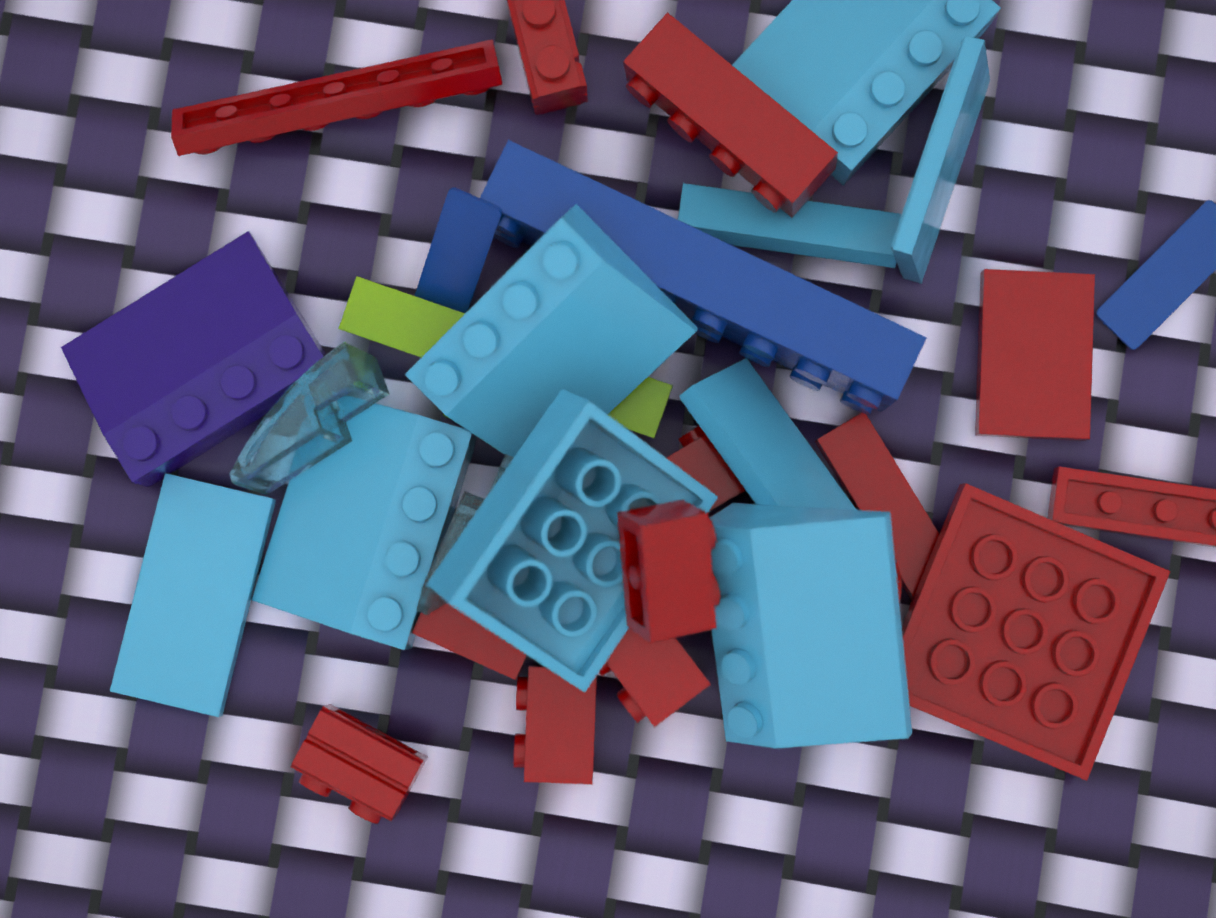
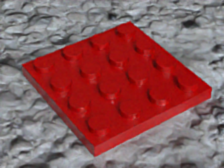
(1026, 630)

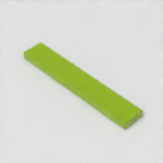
(418, 324)

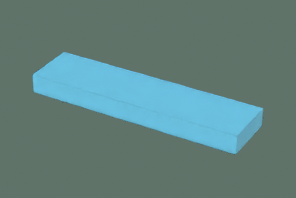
(813, 231)

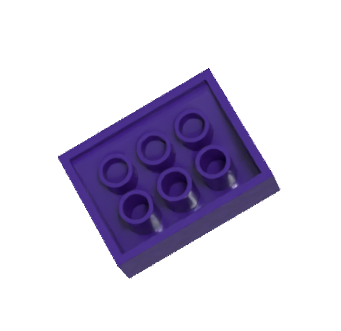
(193, 360)

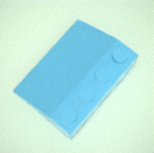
(859, 64)
(557, 319)
(367, 526)
(546, 541)
(808, 627)

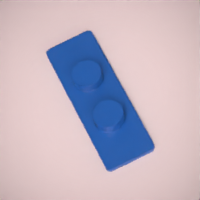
(458, 250)
(1163, 279)

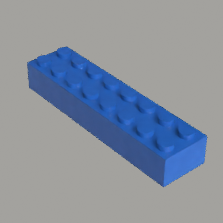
(717, 284)

